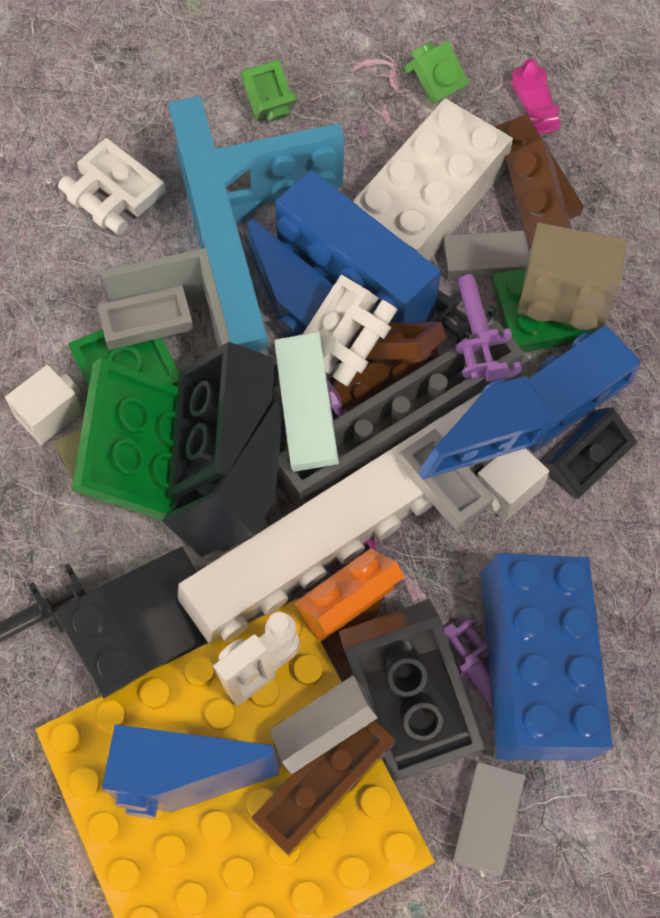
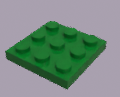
(127, 439)

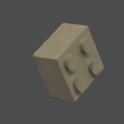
(571, 276)

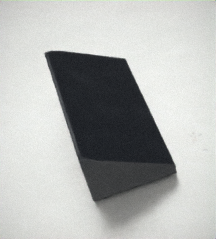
(589, 451)

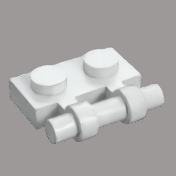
(117, 175)
(339, 320)
(252, 663)

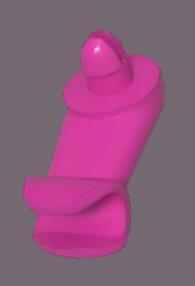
(533, 91)

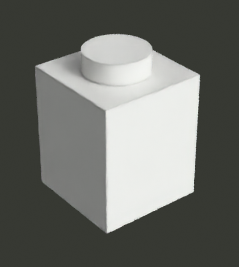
(45, 403)
(512, 481)

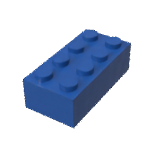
(347, 241)
(544, 658)

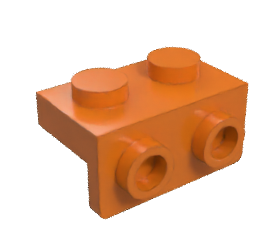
(348, 593)

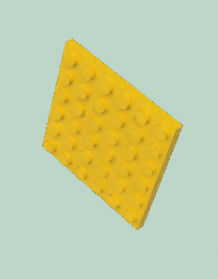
(212, 854)

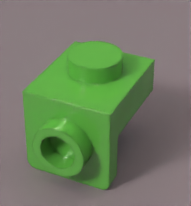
(437, 70)
(268, 91)

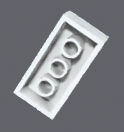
(436, 177)

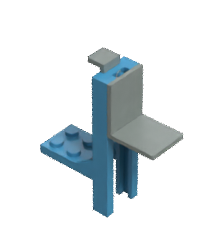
(219, 269)

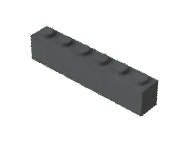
(394, 417)

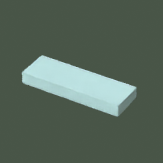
(306, 402)

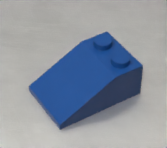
(177, 770)

